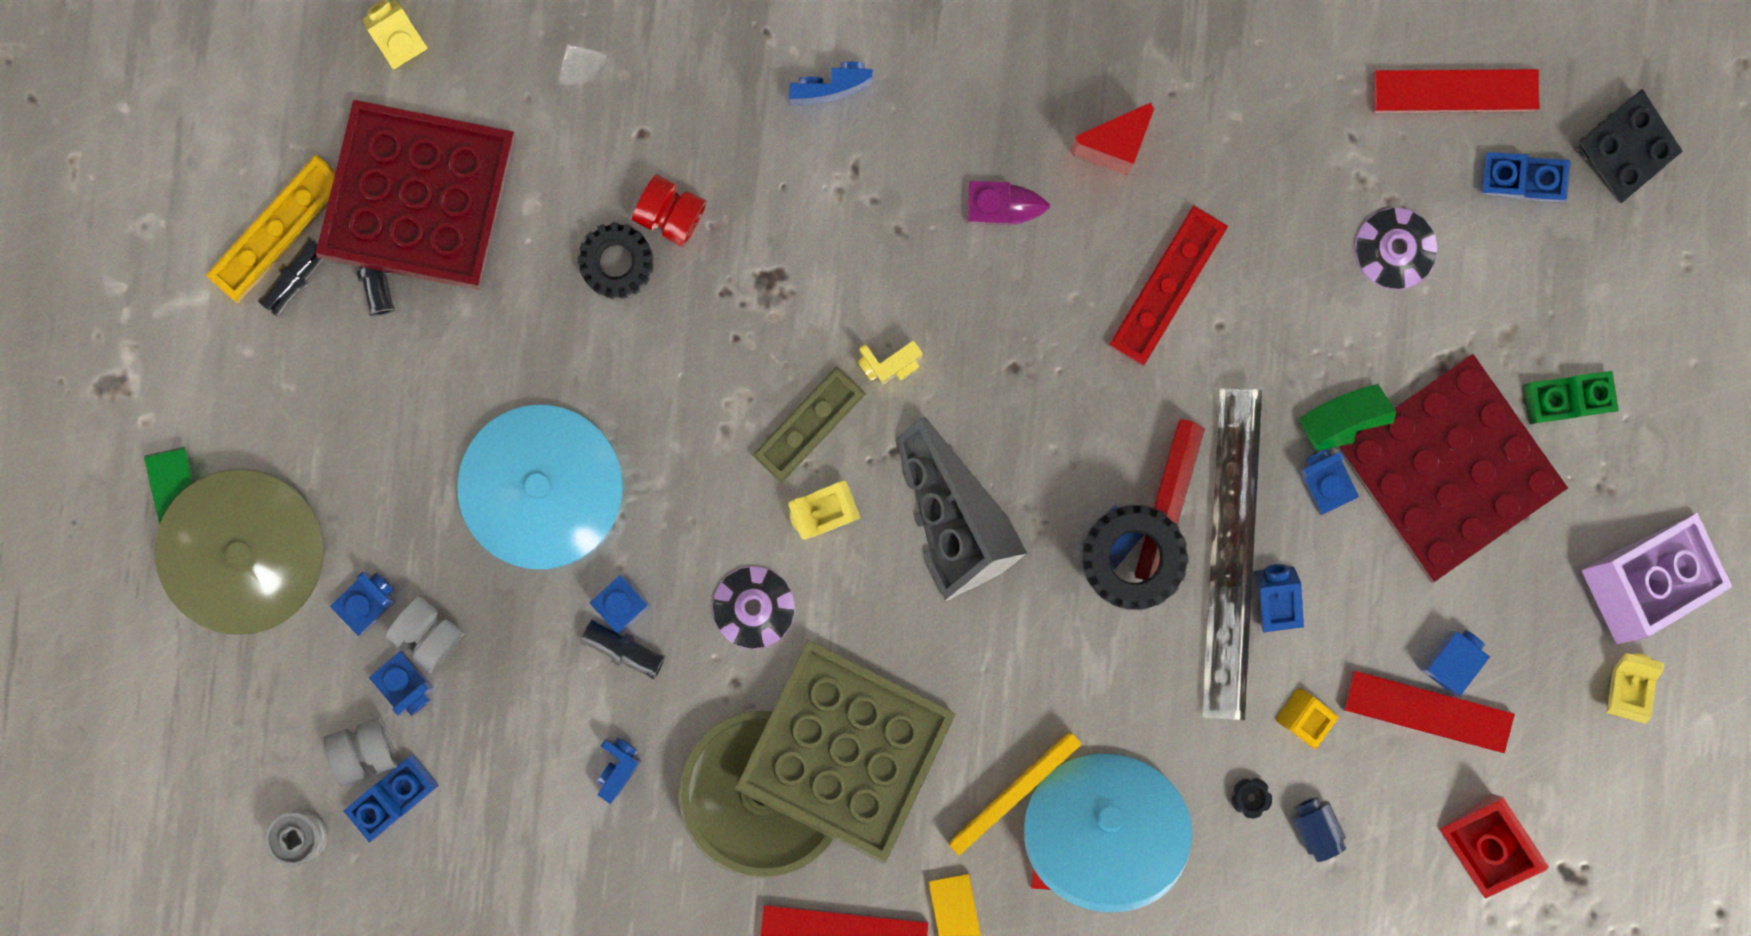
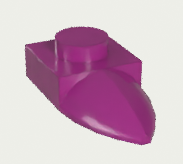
(1003, 203)

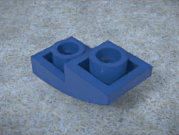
(845, 81)
(1526, 177)
(391, 798)

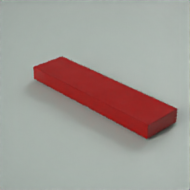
(1456, 91)
(1168, 286)
(1172, 488)
(1429, 712)
(810, 922)

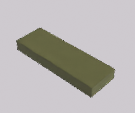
(809, 424)

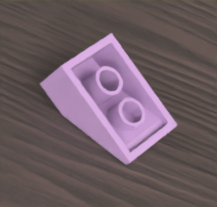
(1657, 579)

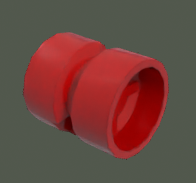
(665, 208)

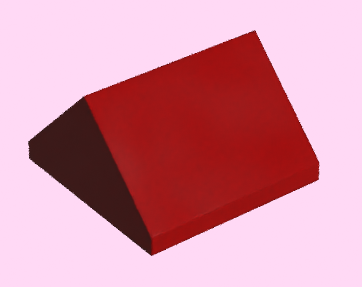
(1116, 141)
(1493, 846)

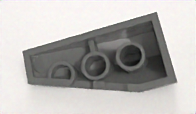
(963, 524)

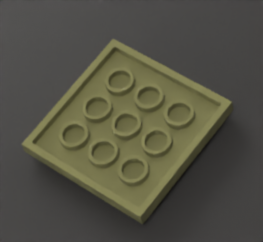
(845, 751)

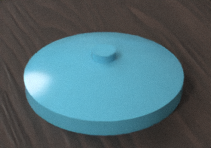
(540, 487)
(1107, 833)

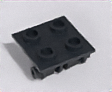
(1630, 146)

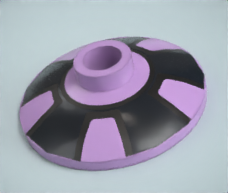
(1378, 259)
(775, 613)

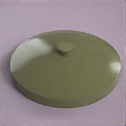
(239, 551)
(731, 826)

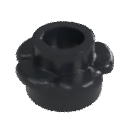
(1261, 803)

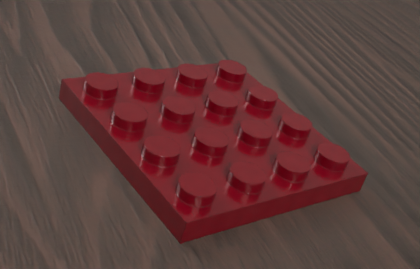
(415, 195)
(1453, 468)

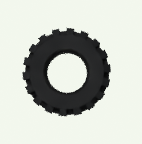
(1171, 548)

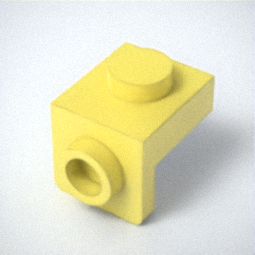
(393, 32)
(901, 363)
(823, 510)
(1634, 687)

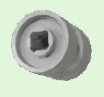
(424, 634)
(360, 751)
(296, 838)

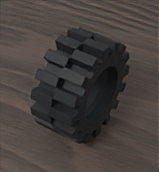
(610, 236)

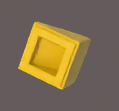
(1307, 718)

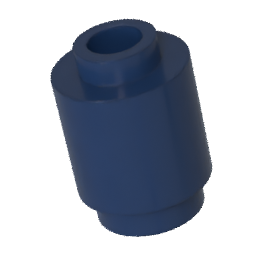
(1319, 829)

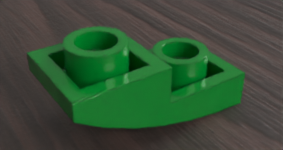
(1571, 397)
(1339, 419)
(168, 476)

